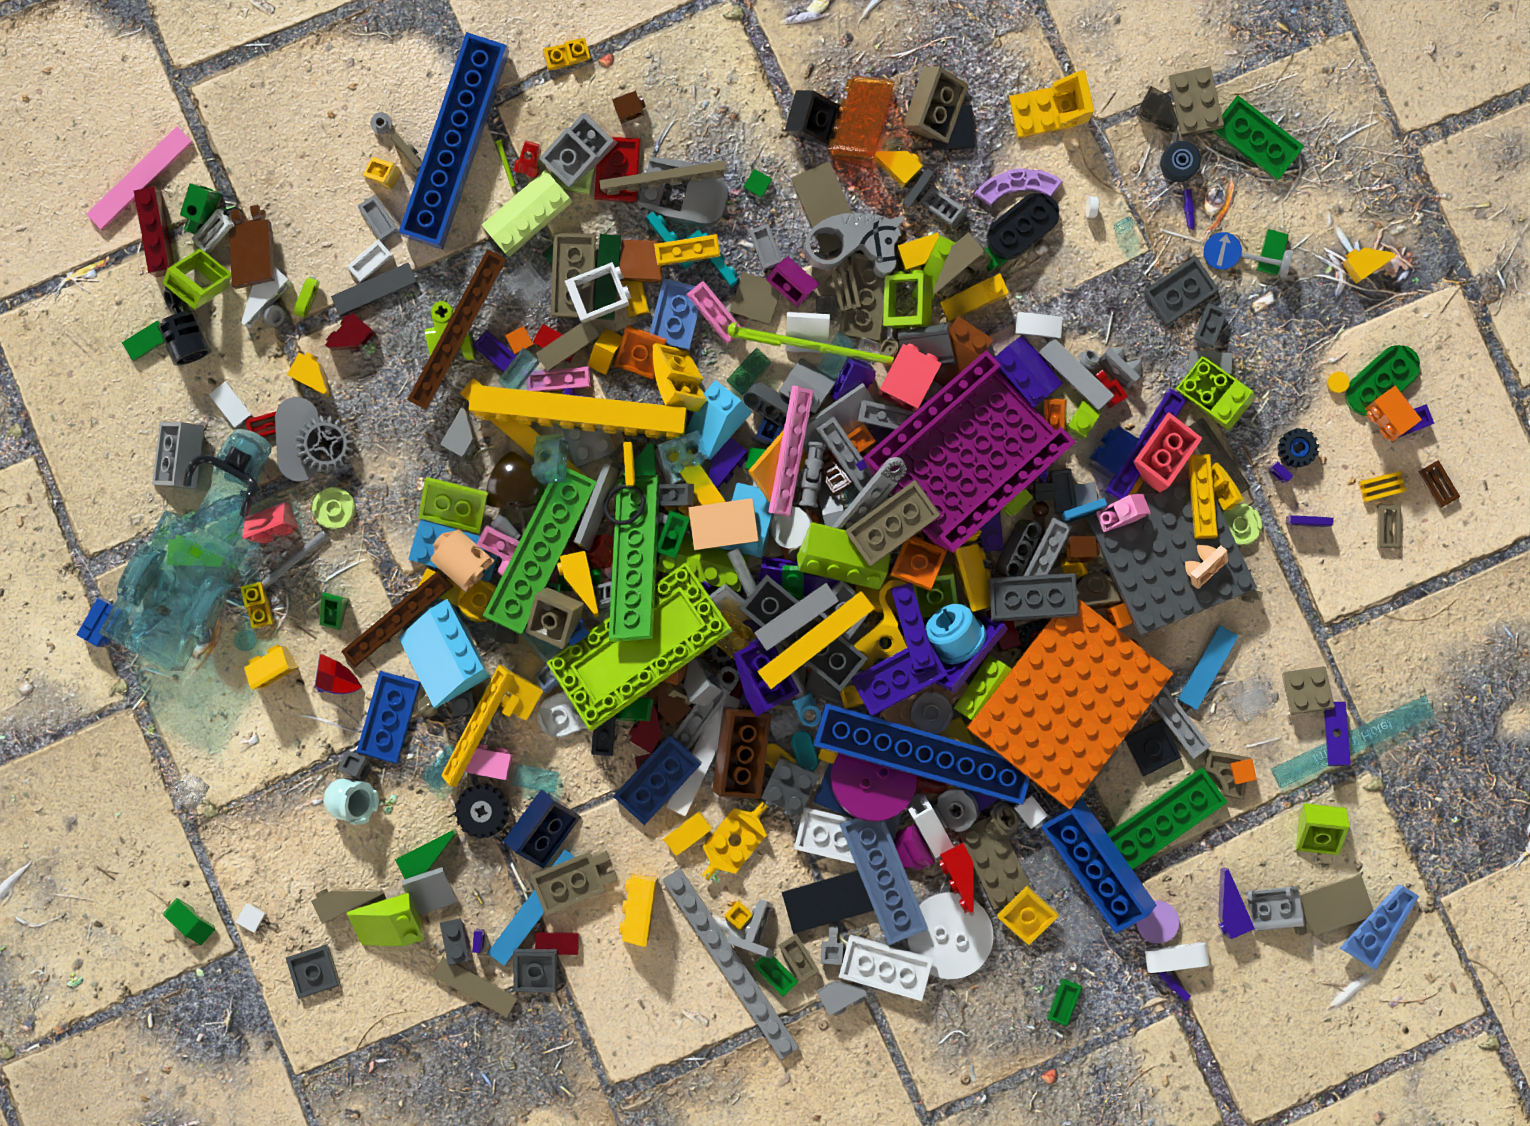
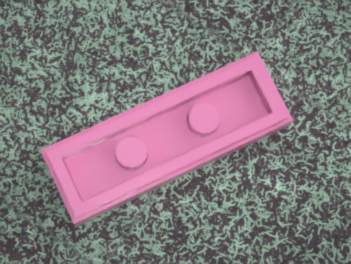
(712, 310)
(559, 379)

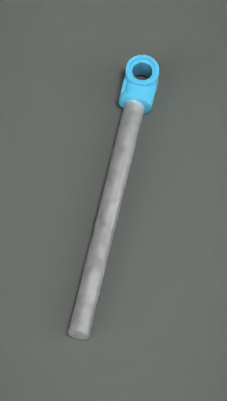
(803, 700)

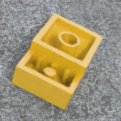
(678, 377)

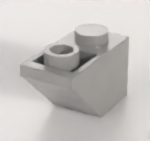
(840, 994)

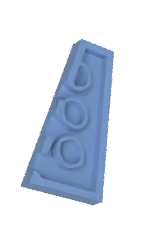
(1379, 930)

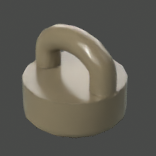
(426, 708)

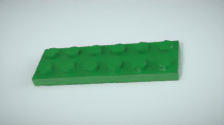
(1167, 817)

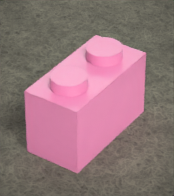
(490, 762)

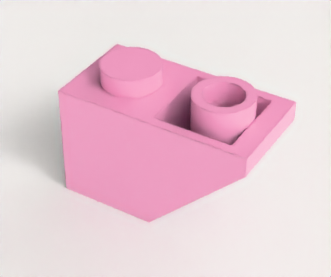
(1123, 512)

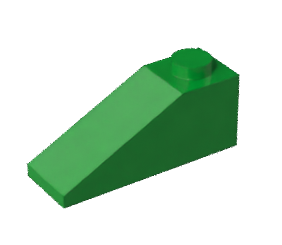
(423, 858)

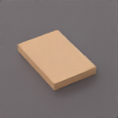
(723, 524)

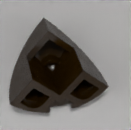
(513, 483)

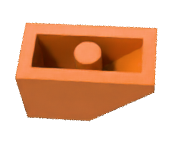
(1118, 616)

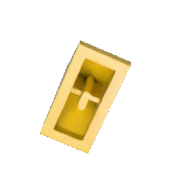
(382, 172)
(605, 351)

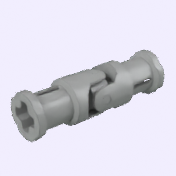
(813, 466)

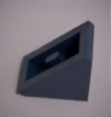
(767, 432)

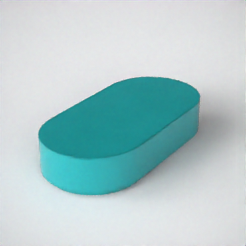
(804, 750)

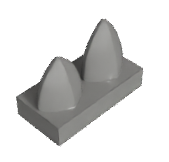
(1115, 365)

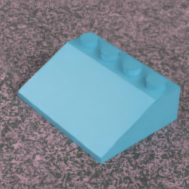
(443, 654)

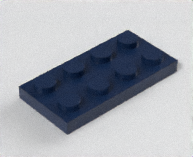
(657, 779)

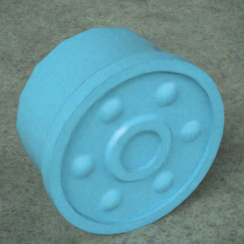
(955, 633)

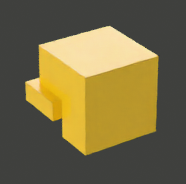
(520, 697)

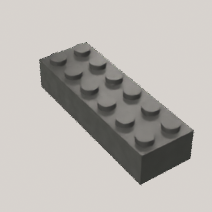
(835, 662)

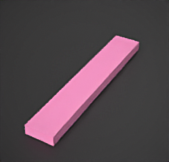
(139, 177)
(791, 451)

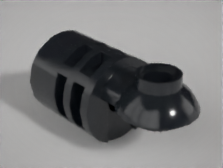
(182, 332)

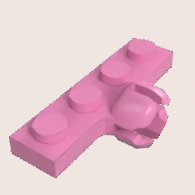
(502, 546)

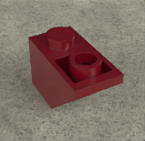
(351, 334)
(647, 733)

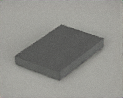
(1180, 291)

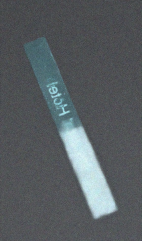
(1359, 739)

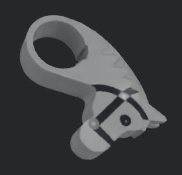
(859, 231)

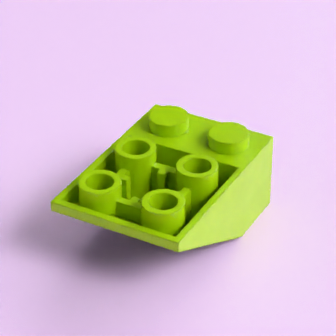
(1216, 393)

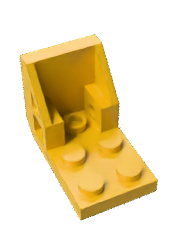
(1053, 108)

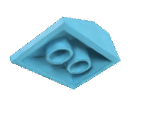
(718, 418)
(763, 520)

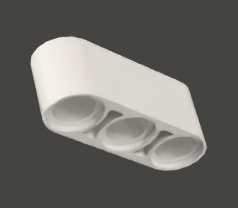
(1177, 957)

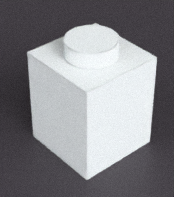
(1031, 812)

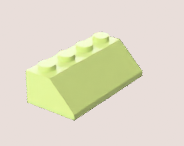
(527, 213)

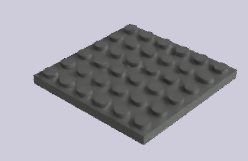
(1151, 557)

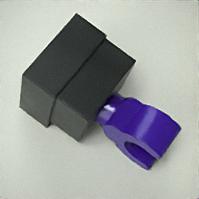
(1043, 489)

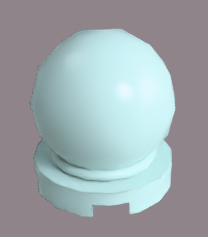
(351, 800)

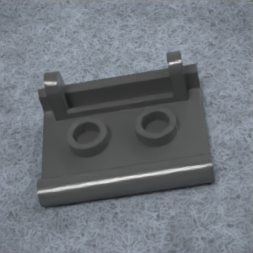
(930, 340)

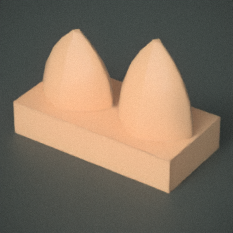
(1212, 559)

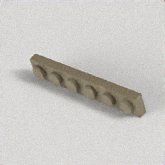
(672, 176)

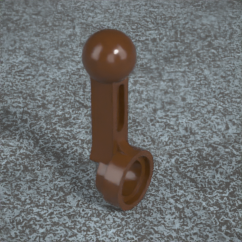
(1040, 510)

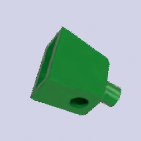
(198, 206)

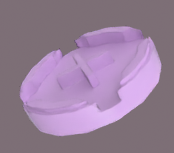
(1160, 924)

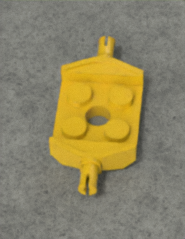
(722, 853)

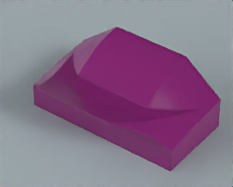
(912, 849)

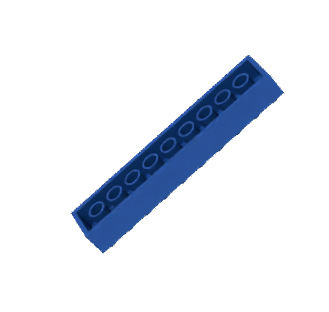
(454, 140)
(919, 754)

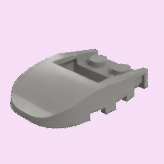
(702, 202)

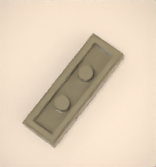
(567, 345)

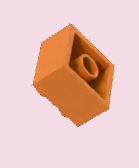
(1392, 414)

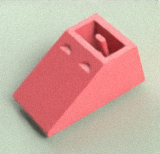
(269, 523)

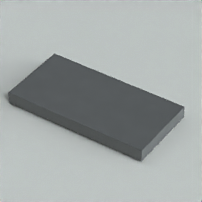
(1033, 597)

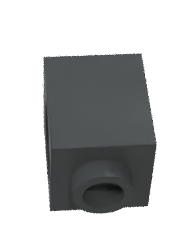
(355, 766)

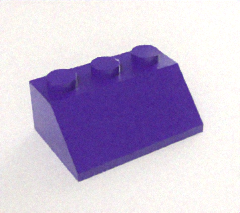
(1027, 371)

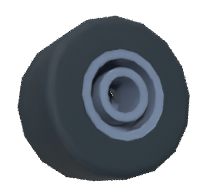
(1175, 167)

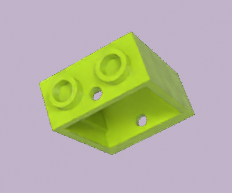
(186, 288)
(923, 316)

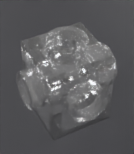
(190, 790)

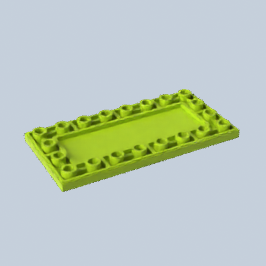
(610, 675)

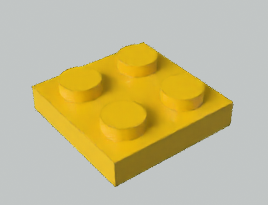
(1028, 915)

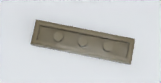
(475, 987)

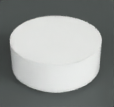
(1092, 207)

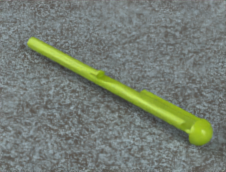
(775, 339)

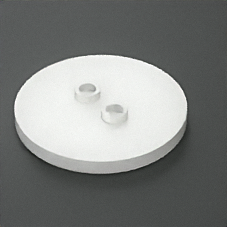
(953, 937)

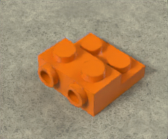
(919, 562)

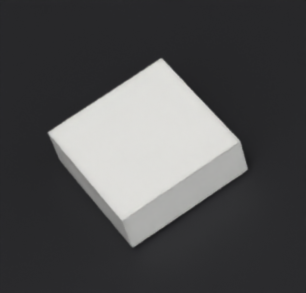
(250, 917)

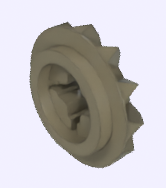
(1005, 810)

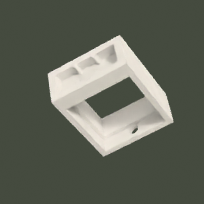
(591, 275)

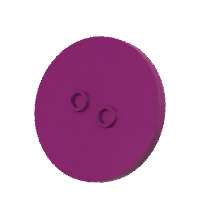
(870, 789)

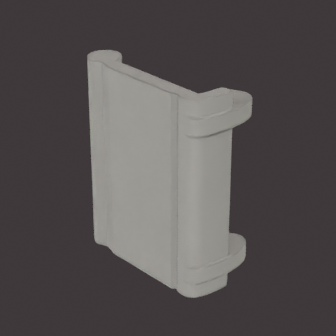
(1276, 908)

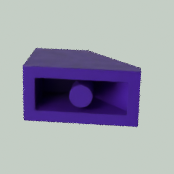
(851, 376)

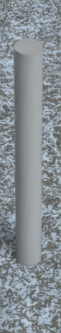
(294, 559)

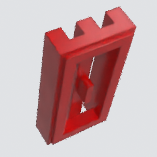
(263, 426)

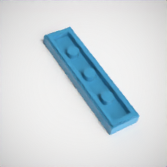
(1207, 667)

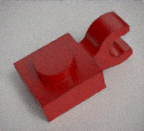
(1114, 387)

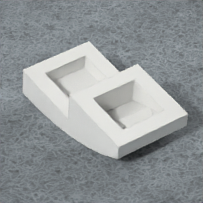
(1038, 325)

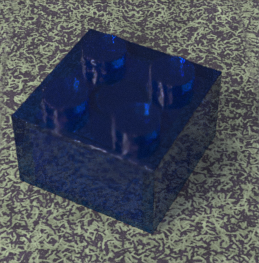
(1113, 452)

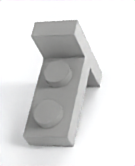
(755, 931)

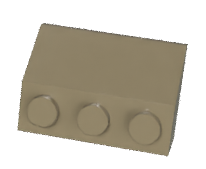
(933, 92)

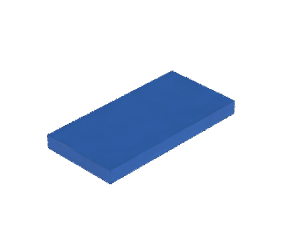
(388, 717)

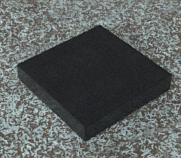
(962, 134)
(1152, 747)

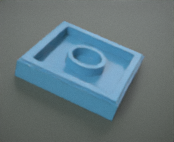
(1082, 511)

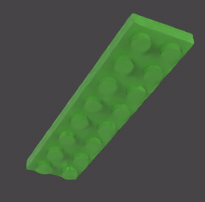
(539, 550)
(634, 562)

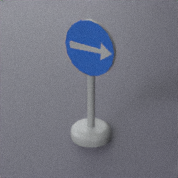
(1224, 251)

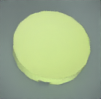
(333, 508)
(1243, 523)

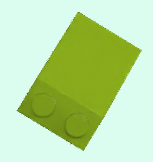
(388, 922)

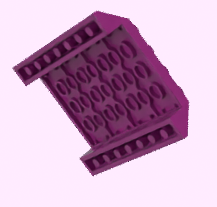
(971, 450)

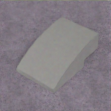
(578, 150)

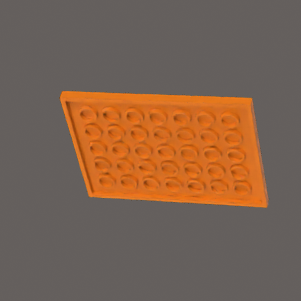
(1069, 702)

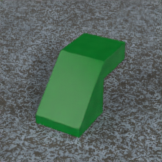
(187, 922)

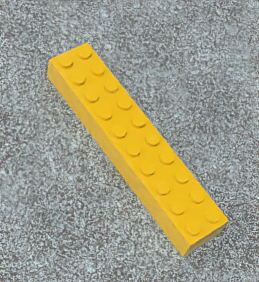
(577, 411)

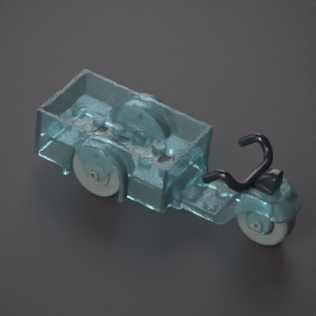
(171, 577)

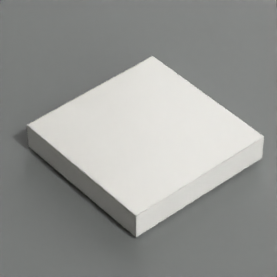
(807, 327)

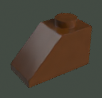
(670, 708)

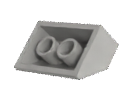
(175, 449)

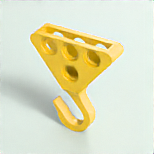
(888, 627)

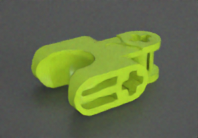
(433, 334)

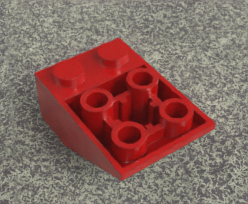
(961, 870)

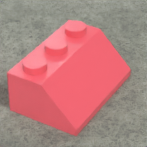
(1166, 452)

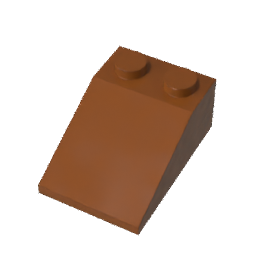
(967, 346)

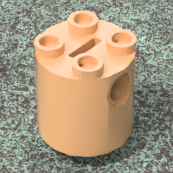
(460, 558)

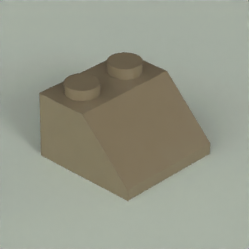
(554, 617)

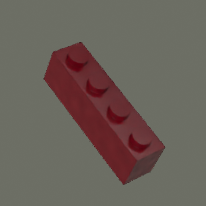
(154, 230)

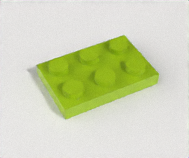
(453, 505)

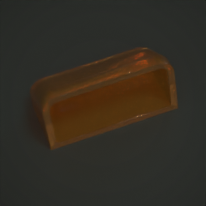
(861, 120)

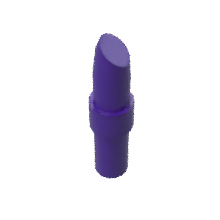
(1189, 208)
(1175, 986)

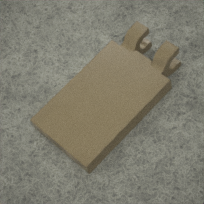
(571, 881)
(1335, 906)

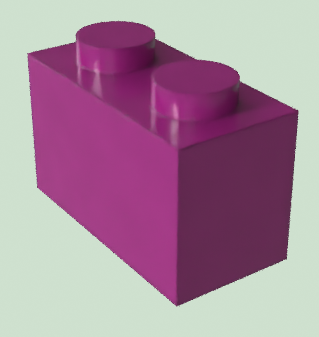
(792, 281)

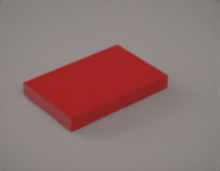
(619, 162)

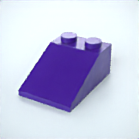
(755, 688)

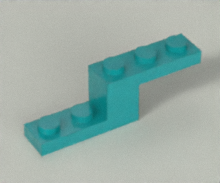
(659, 224)

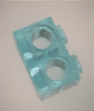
(681, 446)

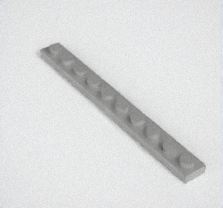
(730, 963)

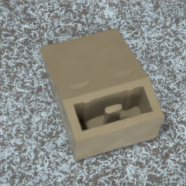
(962, 262)

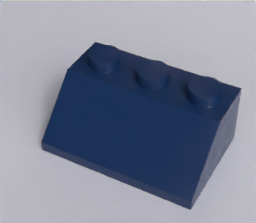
(541, 828)

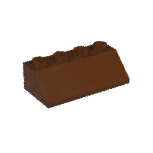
(741, 753)

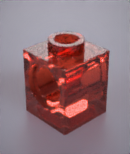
(602, 552)

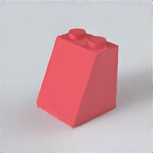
(909, 378)

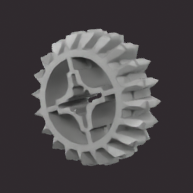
(319, 436)

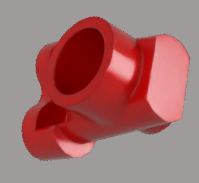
(526, 163)

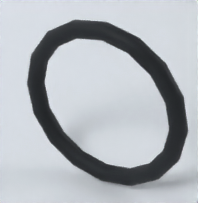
(638, 514)

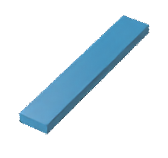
(521, 923)

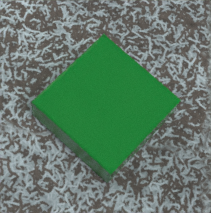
(757, 183)

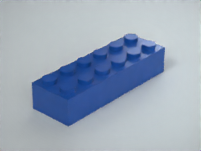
(1099, 866)

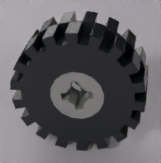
(491, 806)

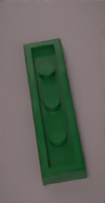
(605, 286)

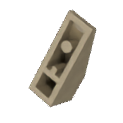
(339, 901)

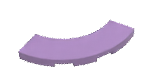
(1017, 180)

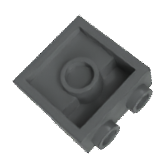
(789, 787)

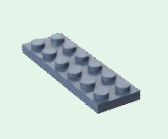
(884, 879)

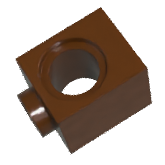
(629, 106)
(1082, 549)

